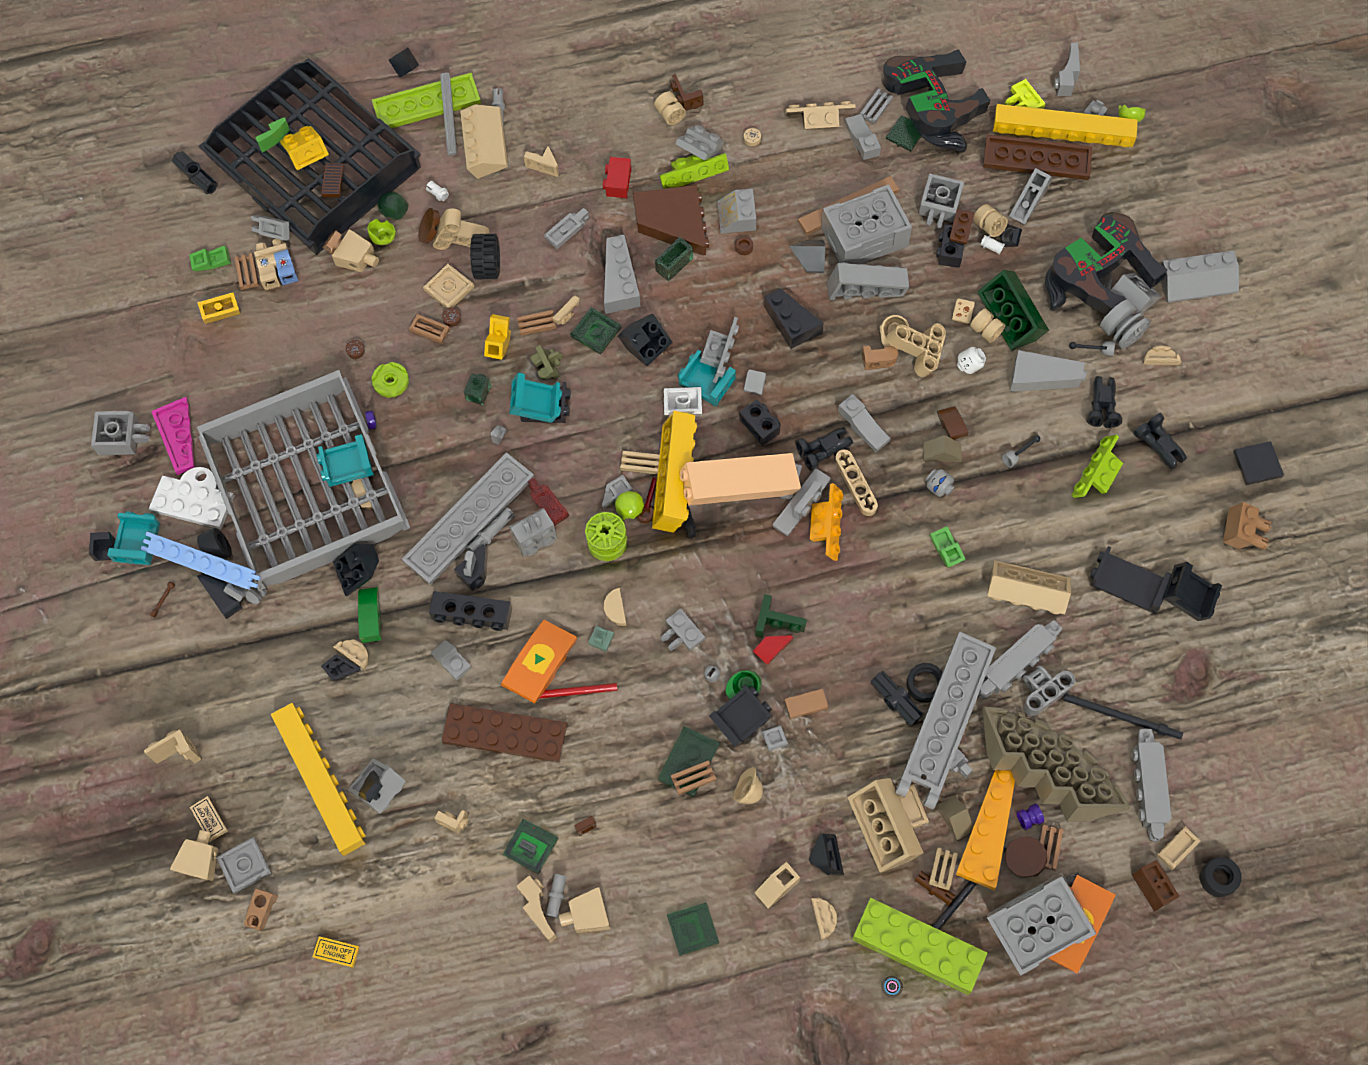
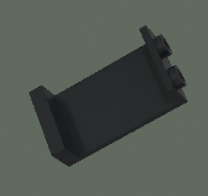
(1129, 582)

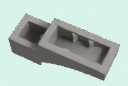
(1065, 81)
(862, 137)
(863, 423)

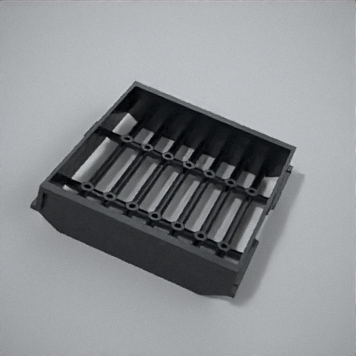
(363, 196)

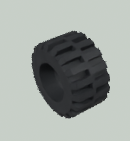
(485, 256)

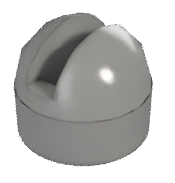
(715, 676)

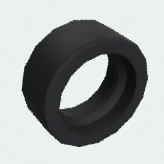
(923, 667)

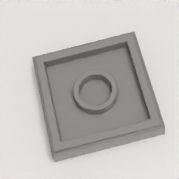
(244, 865)

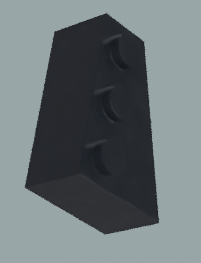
(791, 318)

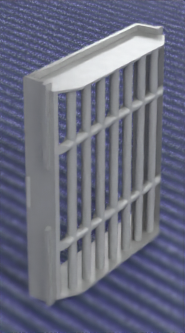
(275, 410)

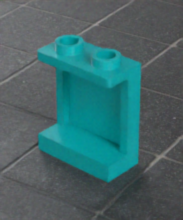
(702, 375)
(534, 399)
(345, 462)
(131, 537)

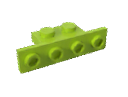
(693, 169)
(1101, 469)

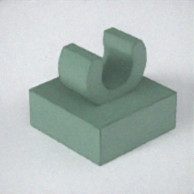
(601, 638)

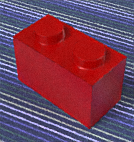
(618, 177)

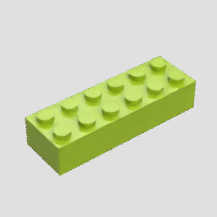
(920, 946)

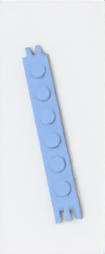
(200, 561)

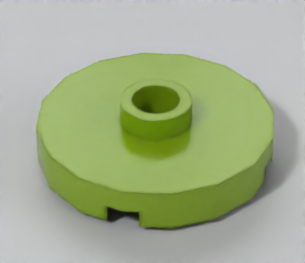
(387, 372)

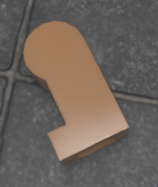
(879, 358)
(259, 909)

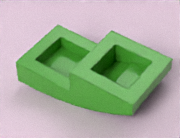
(276, 133)
(211, 259)
(946, 547)

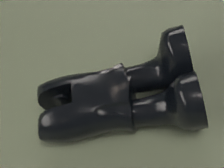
(1104, 398)
(828, 445)
(1165, 446)

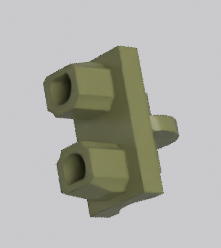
(549, 369)

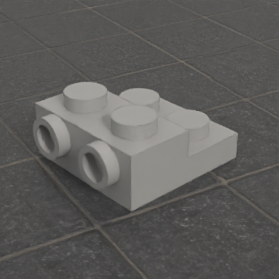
(700, 142)

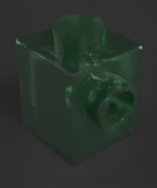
(477, 388)

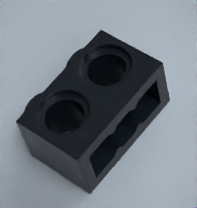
(948, 246)
(756, 424)

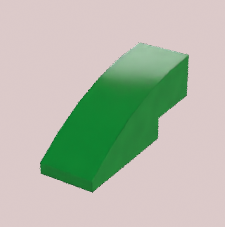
(369, 615)

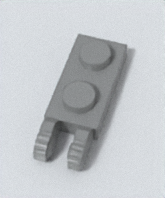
(271, 227)

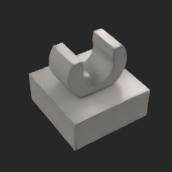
(1096, 108)

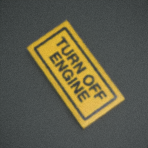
(336, 952)

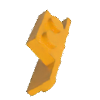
(826, 522)

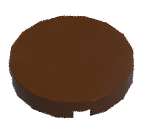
(429, 221)
(1026, 857)

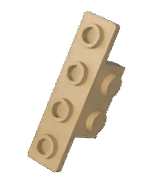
(822, 116)

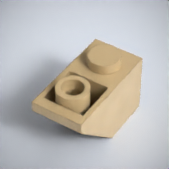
(777, 885)

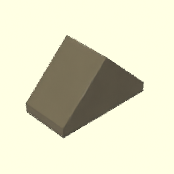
(942, 450)
(956, 817)

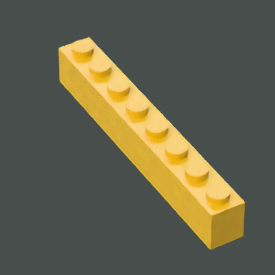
(1065, 125)
(318, 779)

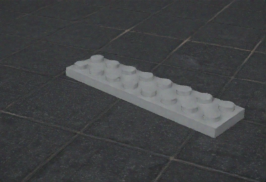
(467, 518)

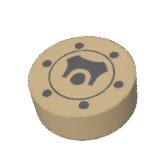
(752, 137)

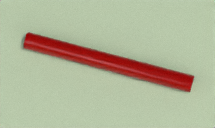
(579, 690)

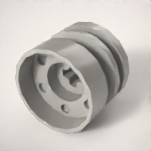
(1125, 324)

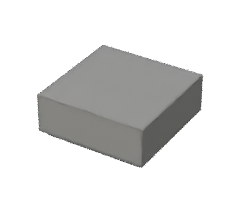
(774, 738)

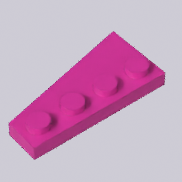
(176, 433)

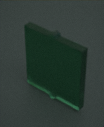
(904, 134)

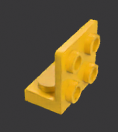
(304, 147)

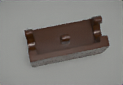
(1155, 885)

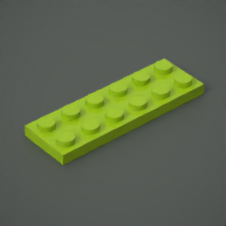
(425, 101)

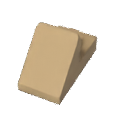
(545, 163)

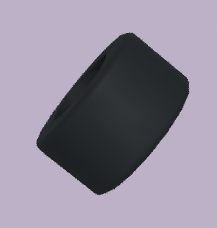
(214, 543)
(1229, 867)

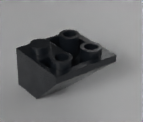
(645, 339)
(356, 567)

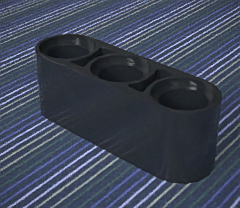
(215, 588)

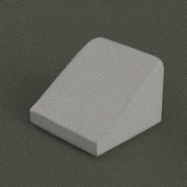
(755, 382)

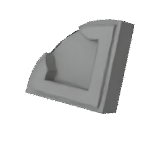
(498, 434)
(471, 559)

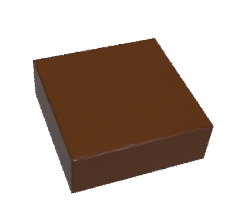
(585, 826)

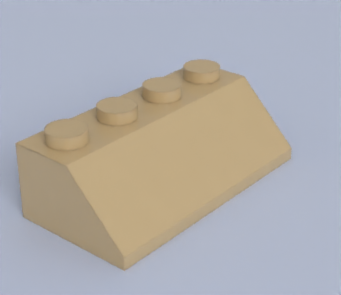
(483, 139)
(1029, 587)
(885, 824)

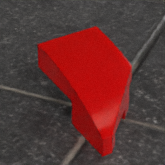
(771, 646)

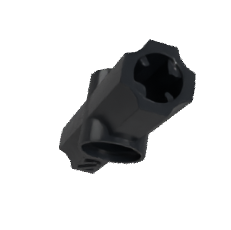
(194, 172)
(896, 698)

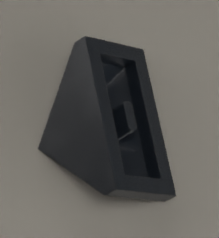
(827, 855)

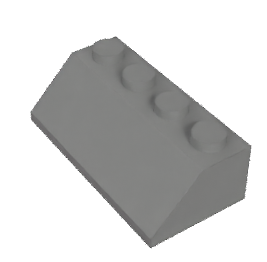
(1201, 276)

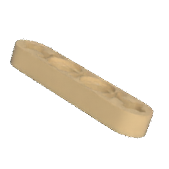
(859, 481)

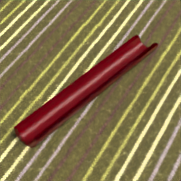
(650, 493)

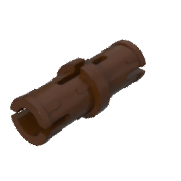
(937, 891)

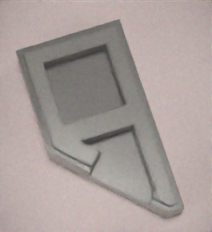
(614, 489)

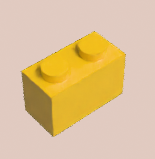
(218, 308)

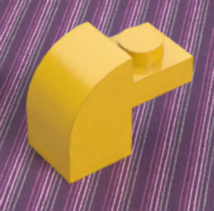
(498, 338)

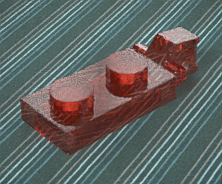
(546, 499)

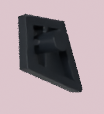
(1011, 236)
(338, 668)
(371, 787)

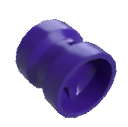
(1032, 815)

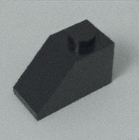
(479, 572)

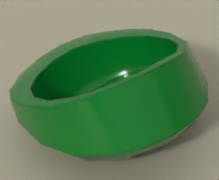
(742, 678)

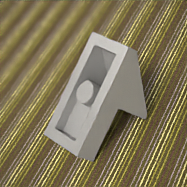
(451, 660)

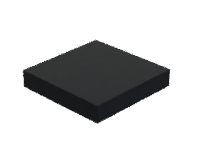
(1258, 463)

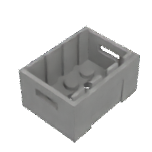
(874, 237)
(1032, 909)

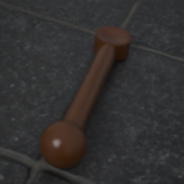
(154, 612)

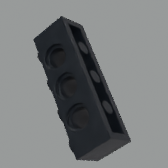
(443, 601)

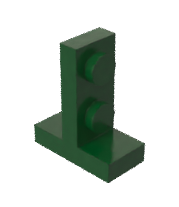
(777, 619)

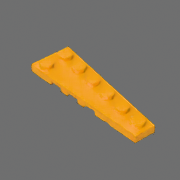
(986, 843)

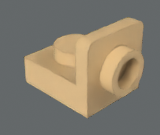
(448, 820)

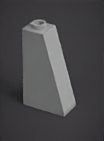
(1045, 372)

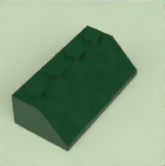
(1012, 305)

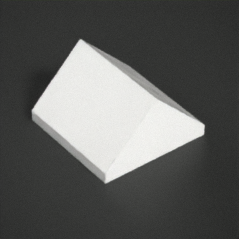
(683, 400)

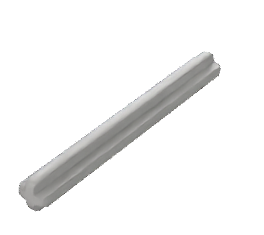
(448, 114)

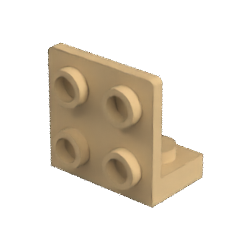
(174, 742)

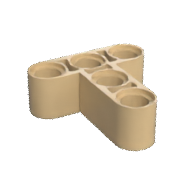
(455, 231)
(924, 346)

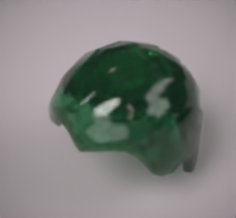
(392, 205)

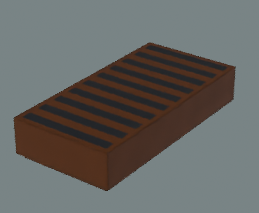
(332, 180)

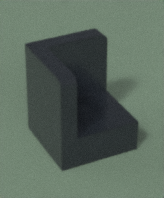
(403, 62)
(100, 544)

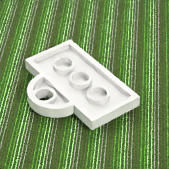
(191, 499)

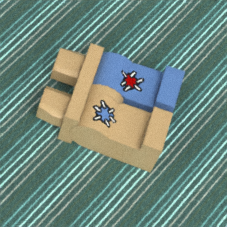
(271, 258)

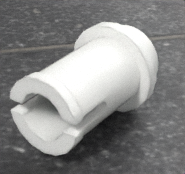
(440, 193)
(992, 244)

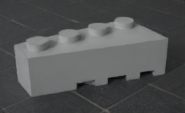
(867, 281)
(620, 282)

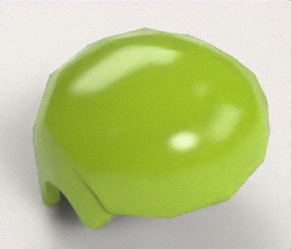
(1131, 113)
(381, 232)
(629, 505)

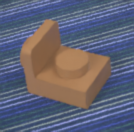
(332, 242)

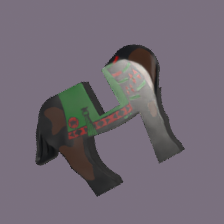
(932, 111)
(1080, 267)

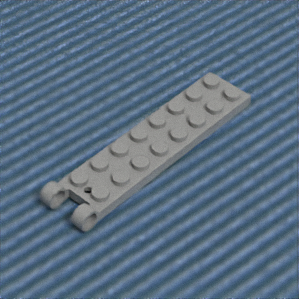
(947, 717)

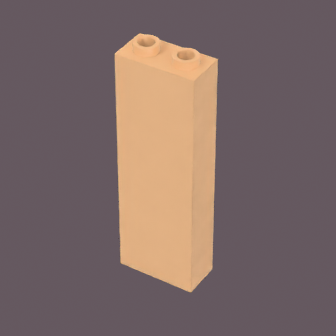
(739, 479)

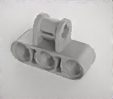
(1040, 681)

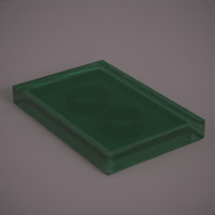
(687, 752)

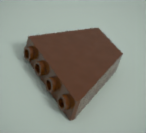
(671, 215)

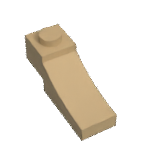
(532, 892)

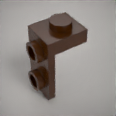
(688, 101)
(961, 226)

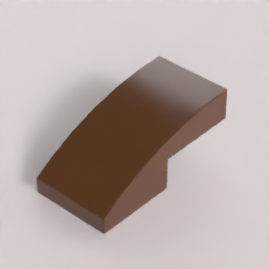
(952, 422)

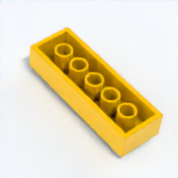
(674, 453)

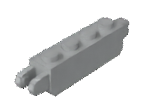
(1018, 658)
(1152, 784)

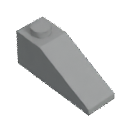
(1031, 196)

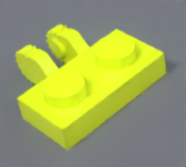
(1025, 95)

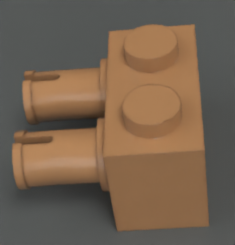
(1241, 527)

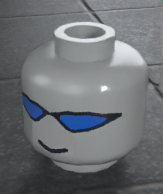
(940, 482)

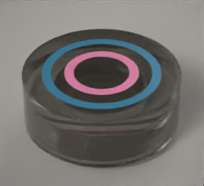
(892, 986)

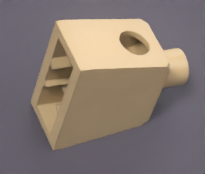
(354, 253)
(197, 857)
(586, 913)

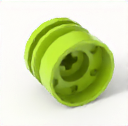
(604, 546)

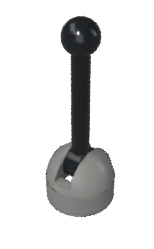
(1106, 348)
(1011, 457)

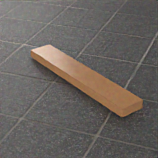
(812, 222)

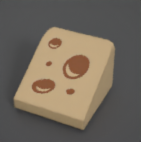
(963, 311)

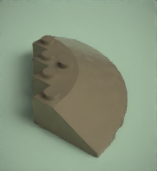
(1051, 765)

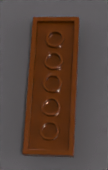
(1027, 154)
(504, 732)

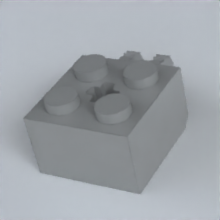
(941, 199)
(117, 433)
(533, 533)

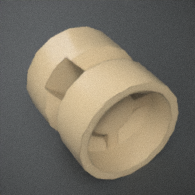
(670, 108)
(990, 220)
(989, 327)

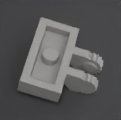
(238, 593)
(685, 631)

